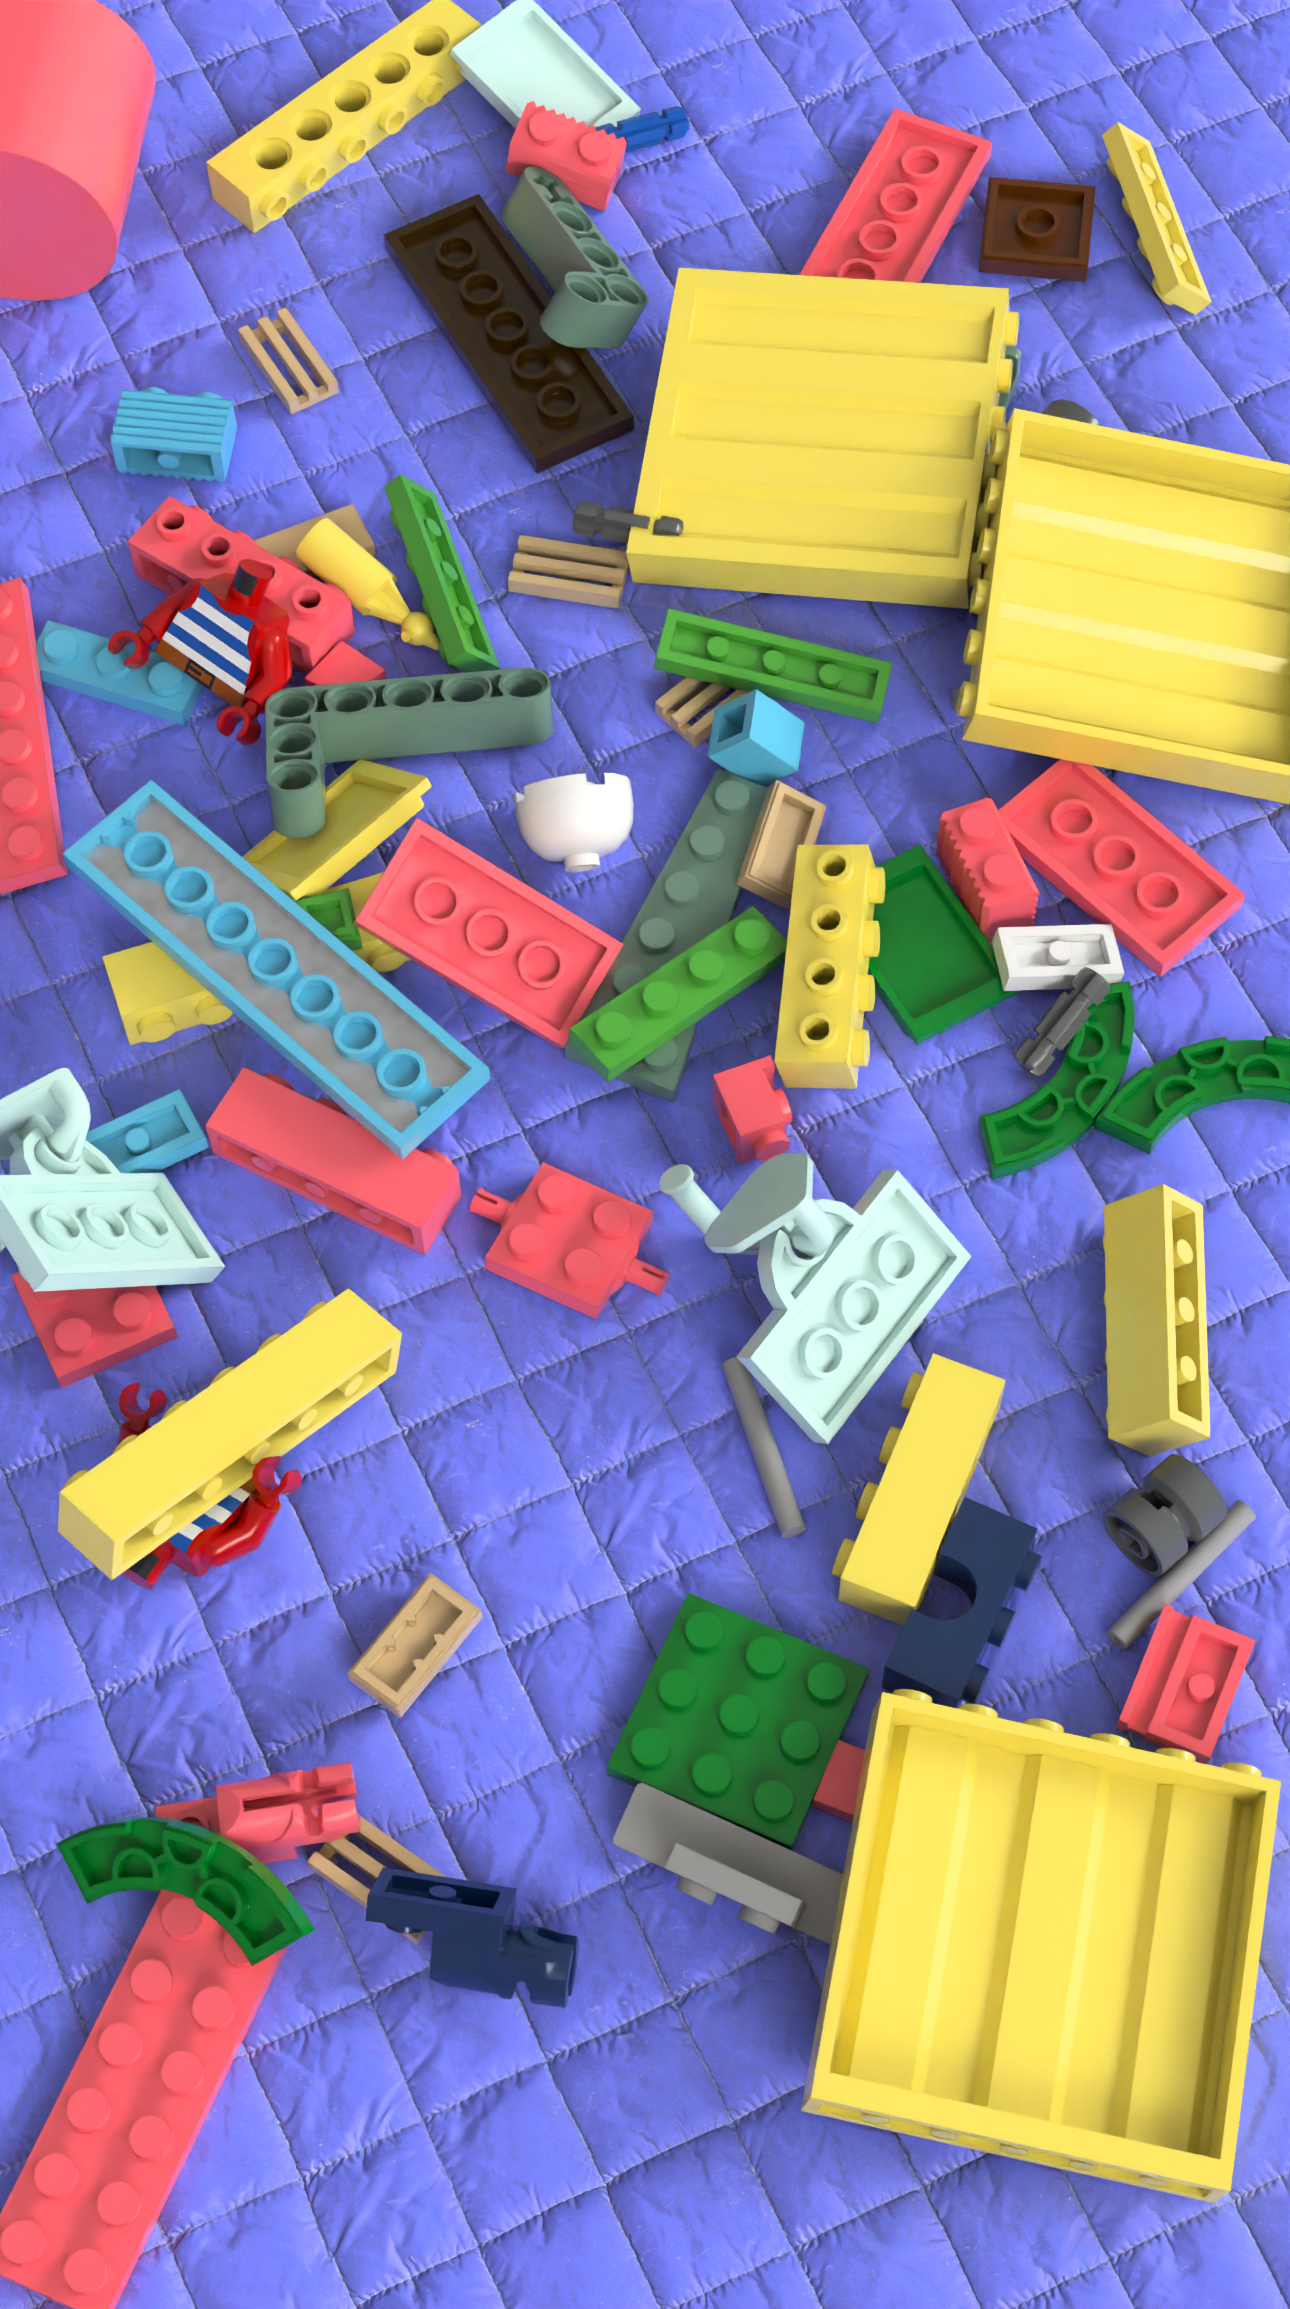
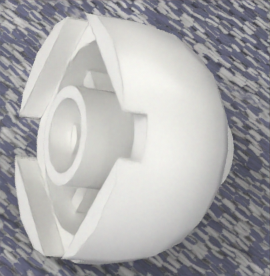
(575, 818)

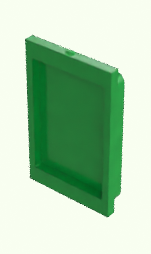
(931, 954)

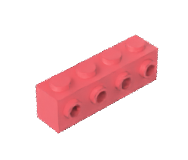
(187, 544)

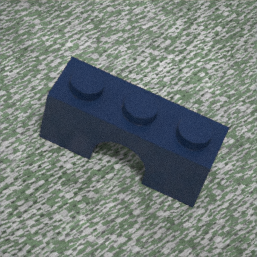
(987, 1559)

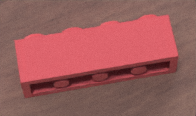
(333, 1160)

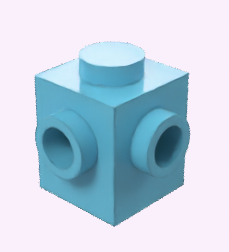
(756, 738)

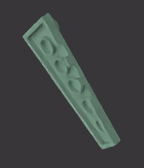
(684, 906)

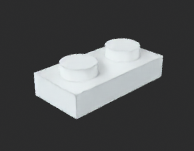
(1054, 955)

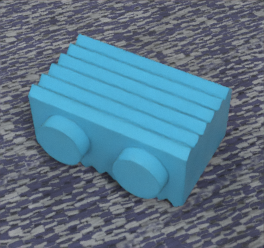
(174, 434)

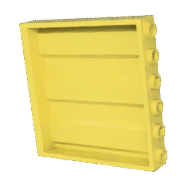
(824, 436)
(1133, 607)
(1046, 1946)

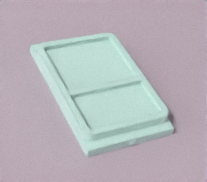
(530, 58)

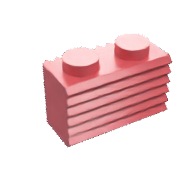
(577, 154)
(986, 867)

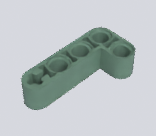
(593, 288)

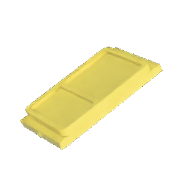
(361, 813)

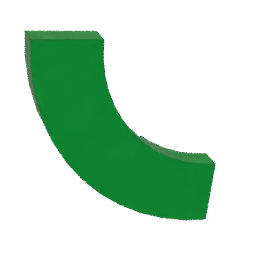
(1193, 1080)
(1072, 1099)
(193, 1863)

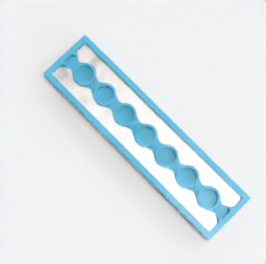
(277, 969)

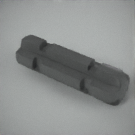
(616, 522)
(1062, 1021)

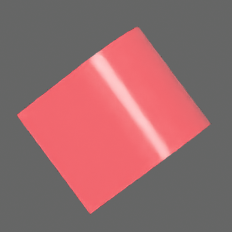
(69, 142)

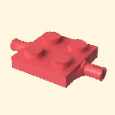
(569, 1241)

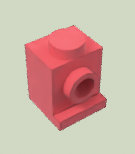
(752, 1110)

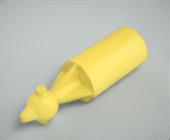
(364, 579)

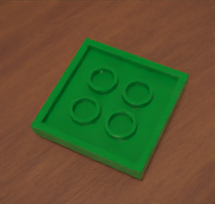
(738, 1720)

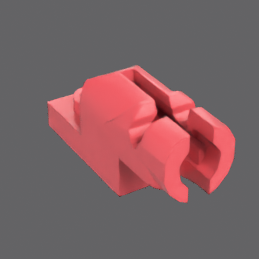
(277, 1811)

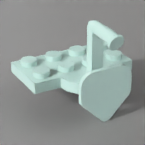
(72, 1211)
(849, 1295)

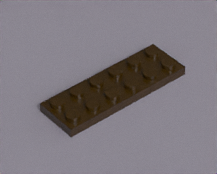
(490, 314)

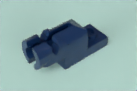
(476, 1936)

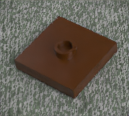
(1037, 229)

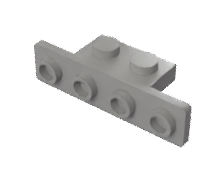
(730, 1861)

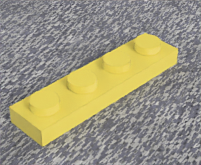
(1156, 219)

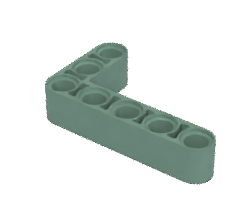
(388, 721)

